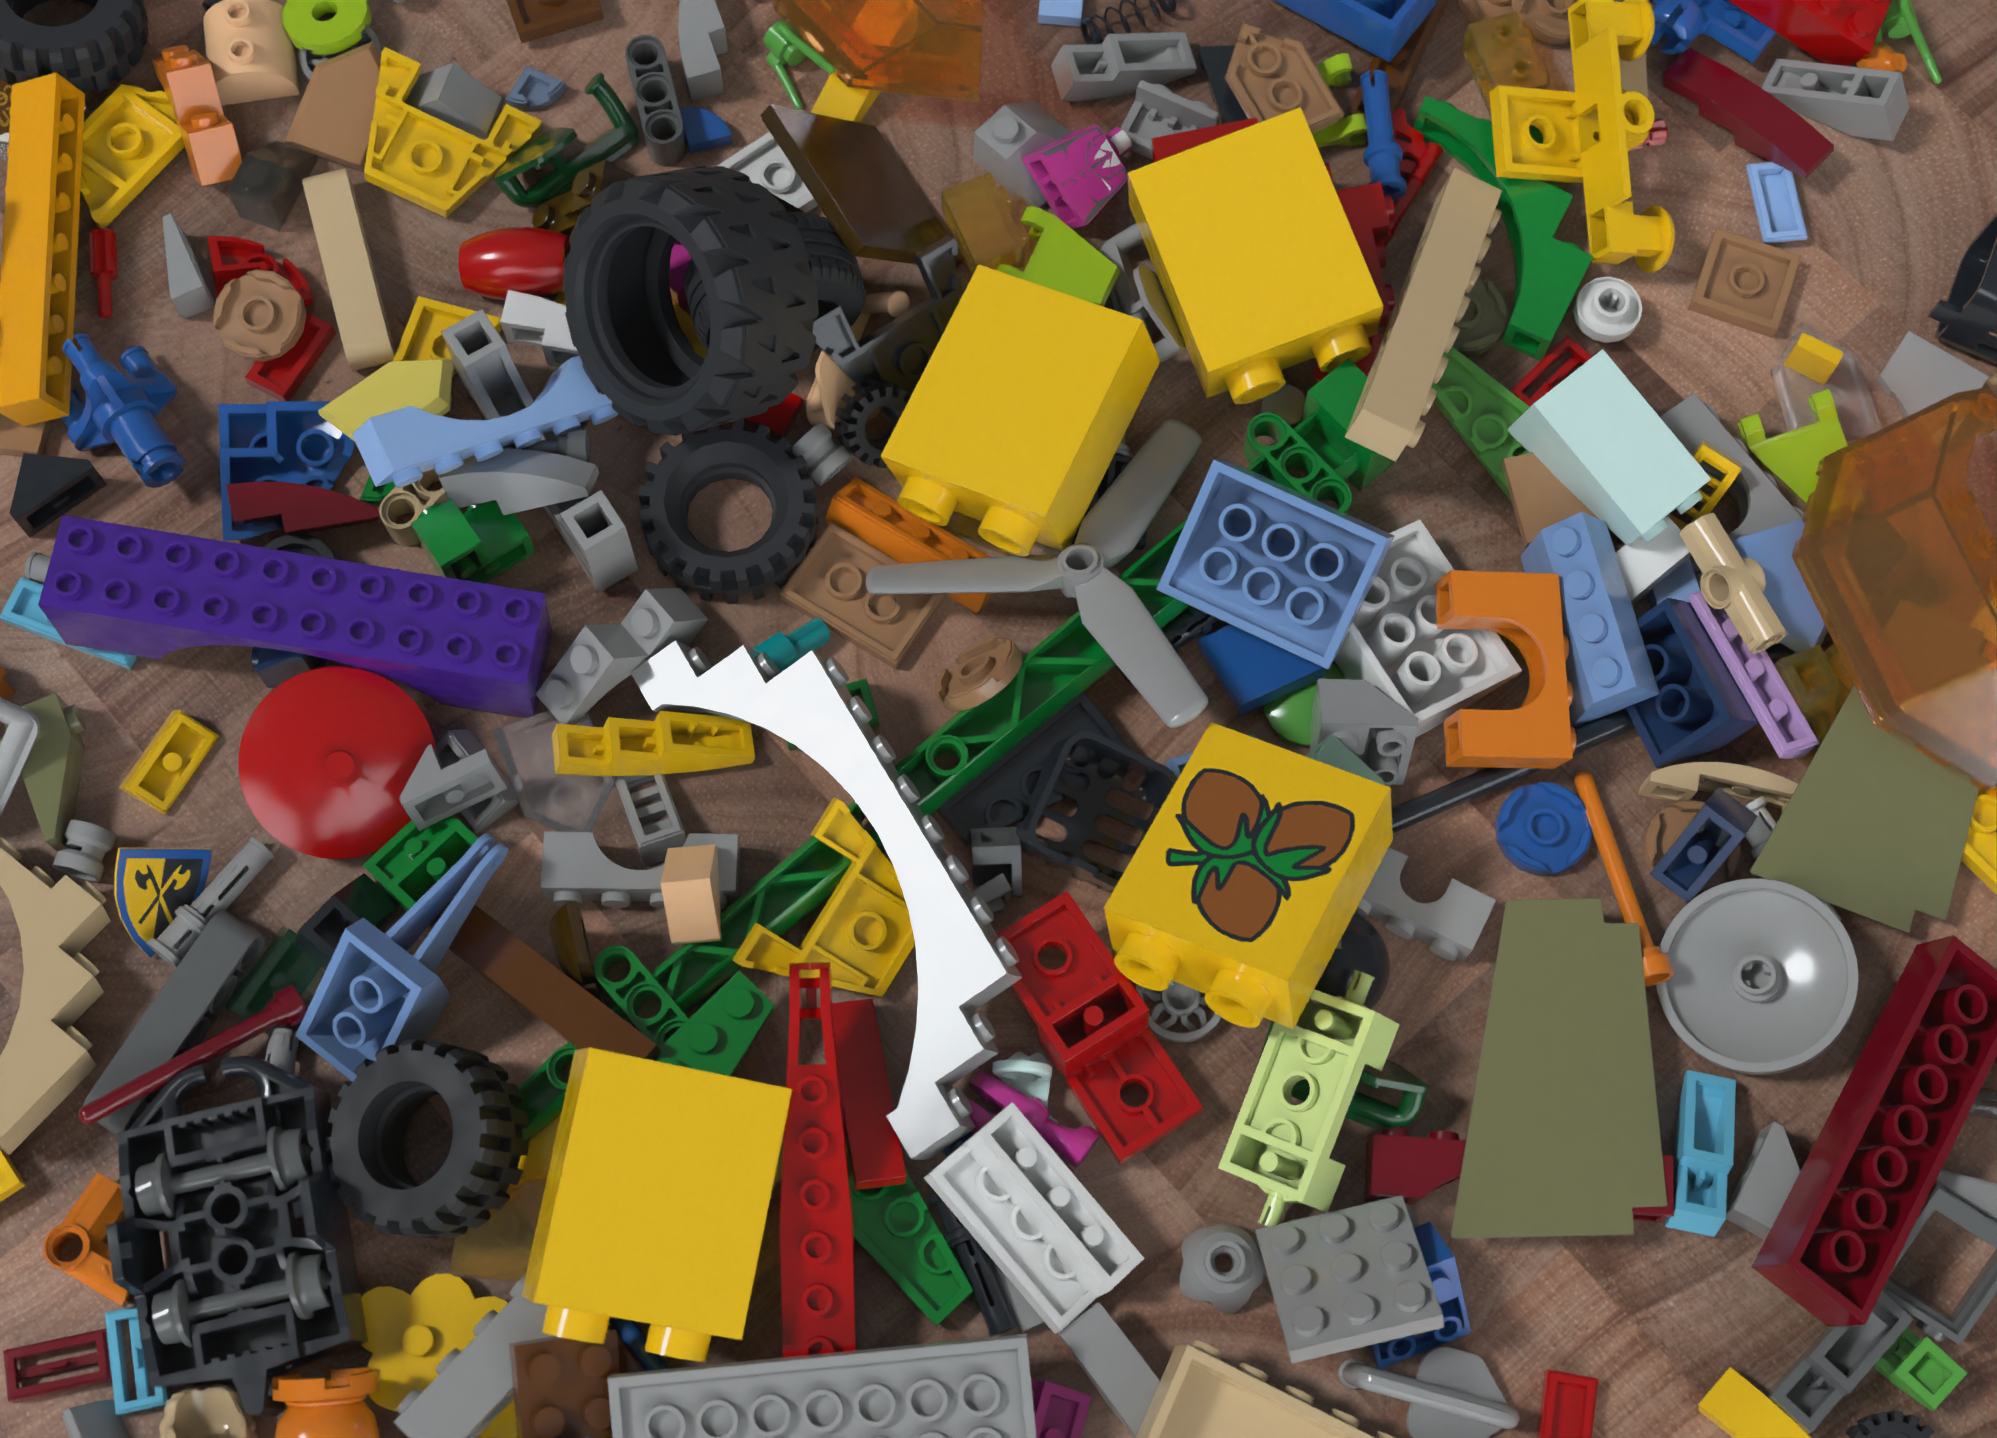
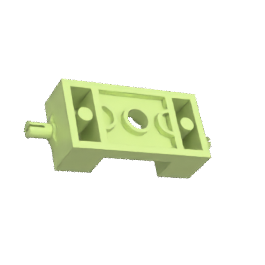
(1290, 1145)

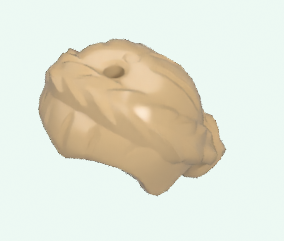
(207, 1414)

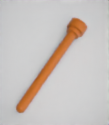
(1655, 963)

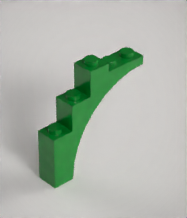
(1532, 212)

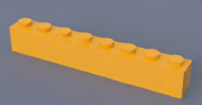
(40, 248)

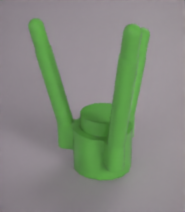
(1901, 22)
(787, 47)

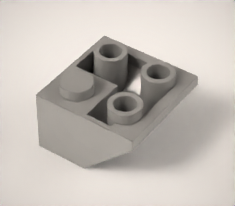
(1367, 724)

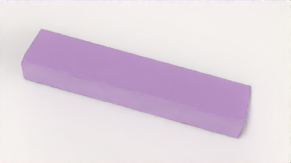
(1759, 684)

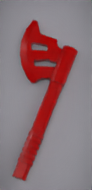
(1417, 172)

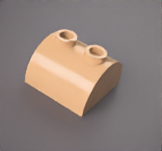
(250, 51)

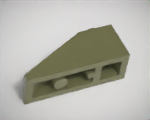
(55, 766)

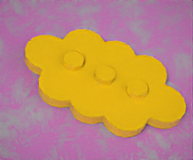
(417, 1331)

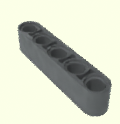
(182, 1010)

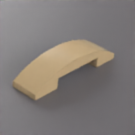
(1739, 781)

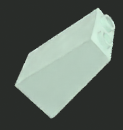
(1611, 450)

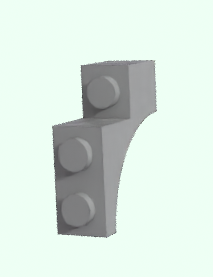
(610, 652)

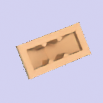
(692, 894)

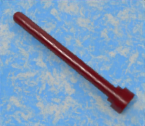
(283, 1010)

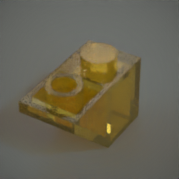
(1813, 689)

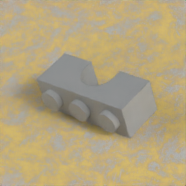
(1447, 924)

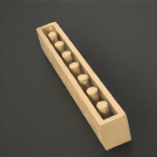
(1424, 317)

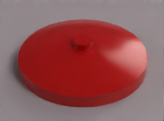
(331, 760)

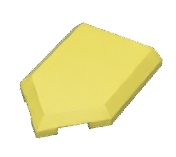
(390, 388)

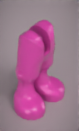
(1069, 1142)

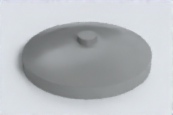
(1758, 976)

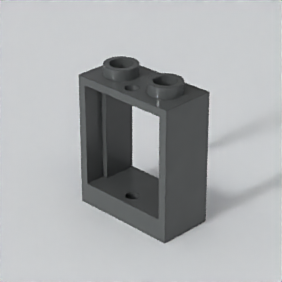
(1980, 1293)

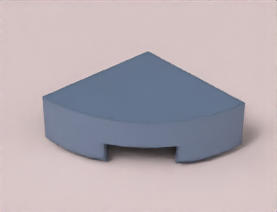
(535, 91)

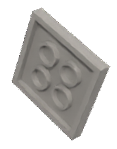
(1348, 1279)

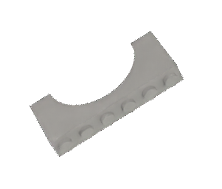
(494, 384)

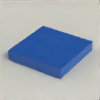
(1253, 668)

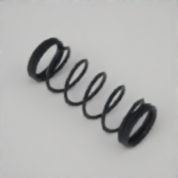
(1095, 32)

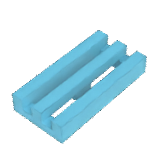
(118, 1366)

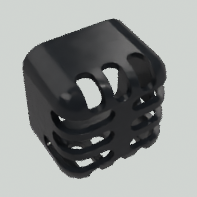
(1972, 300)
(1090, 803)

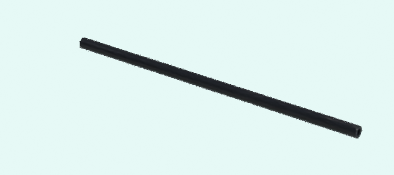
(1493, 778)

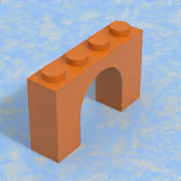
(1529, 614)

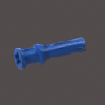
(1382, 152)

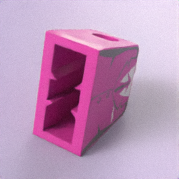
(1080, 172)

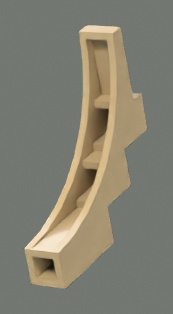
(44, 1052)

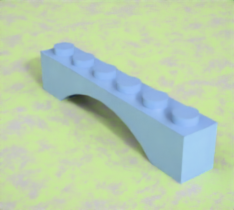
(412, 441)

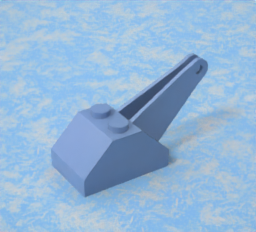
(378, 990)

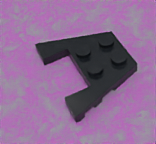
(905, 344)

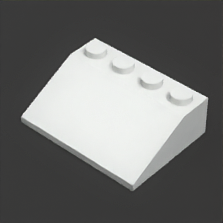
(1404, 653)

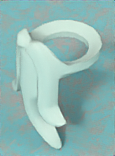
(1026, 1074)

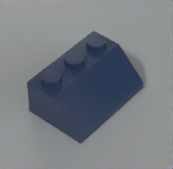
(1698, 697)

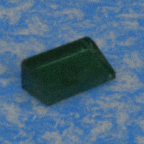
(276, 969)

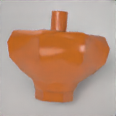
(1883, 58)

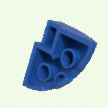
(276, 445)

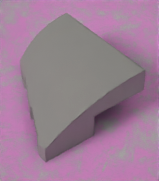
(1925, 374)

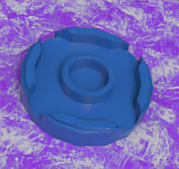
(1543, 829)

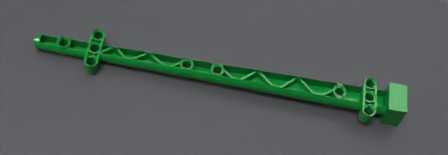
(977, 736)

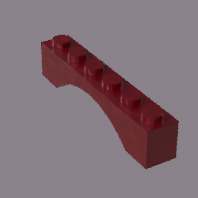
(1422, 1165)

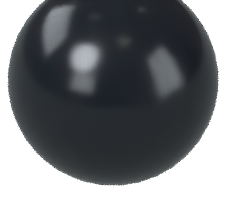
(1361, 951)

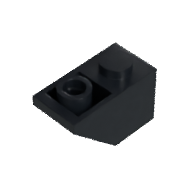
(350, 904)

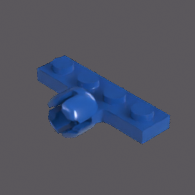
(1685, 19)

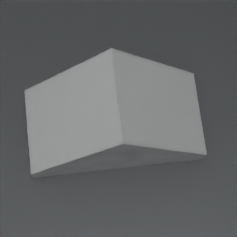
(457, 99)

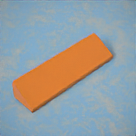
(899, 533)

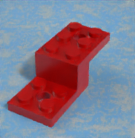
(1097, 1030)

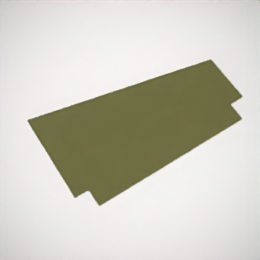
(1873, 824)
(1563, 1082)

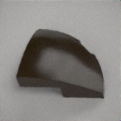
(572, 948)

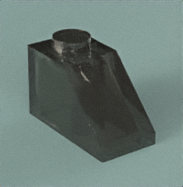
(270, 183)

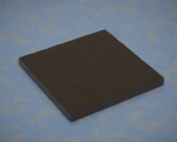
(857, 184)

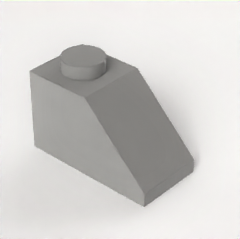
(1763, 1182)

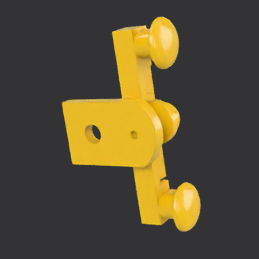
(1591, 132)

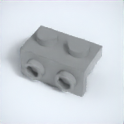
(1163, 113)

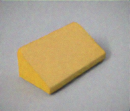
(169, 761)

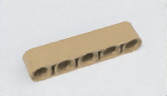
(349, 269)

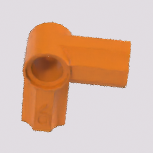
(87, 1220)

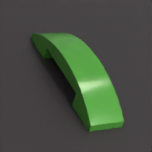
(1920, 1369)

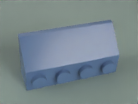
(1605, 643)

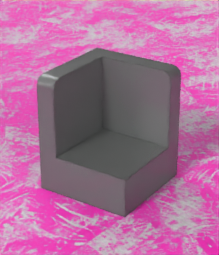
(995, 853)

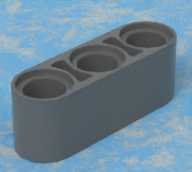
(653, 83)

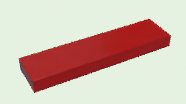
(866, 1097)

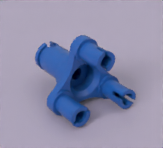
(123, 410)

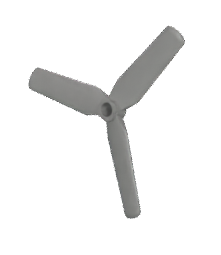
(1082, 571)

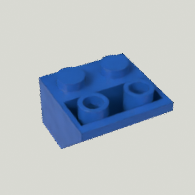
(1447, 1286)

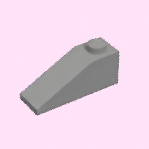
(1842, 97)

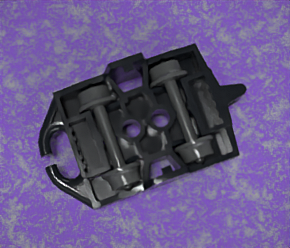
(290, 1222)

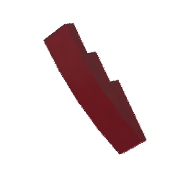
(1754, 115)

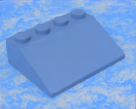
(1274, 562)

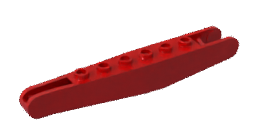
(816, 1188)

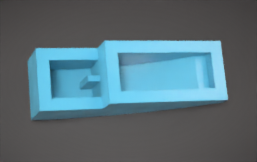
(1702, 1153)

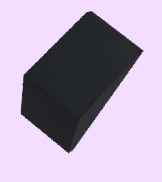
(51, 488)

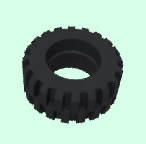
(82, 52)
(372, 1127)

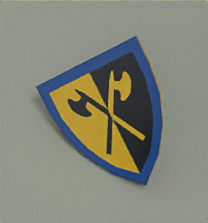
(153, 886)

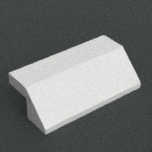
(1034, 1218)

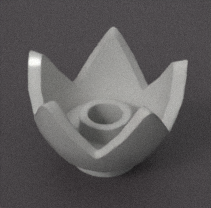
(1205, 1283)

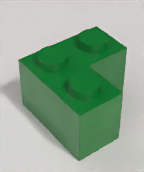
(472, 544)

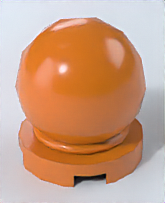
(328, 1405)

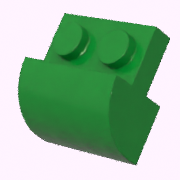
(418, 859)

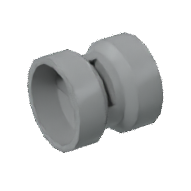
(822, 454)
(84, 850)

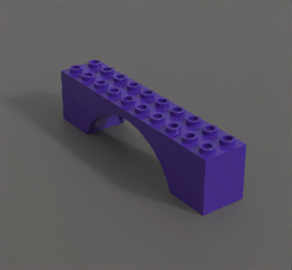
(177, 591)

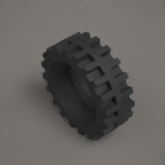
(719, 457)

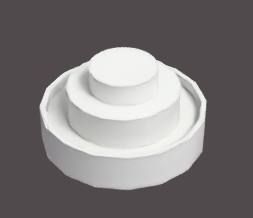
(1607, 309)

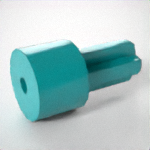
(792, 647)

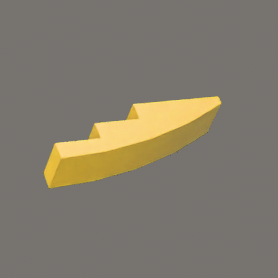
(643, 747)

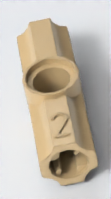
(1733, 583)

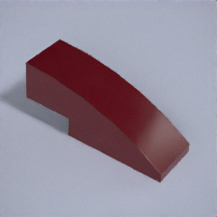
(299, 505)

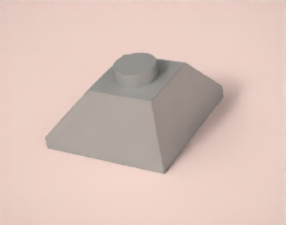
(1010, 136)

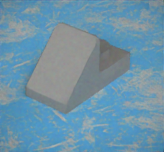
(442, 791)

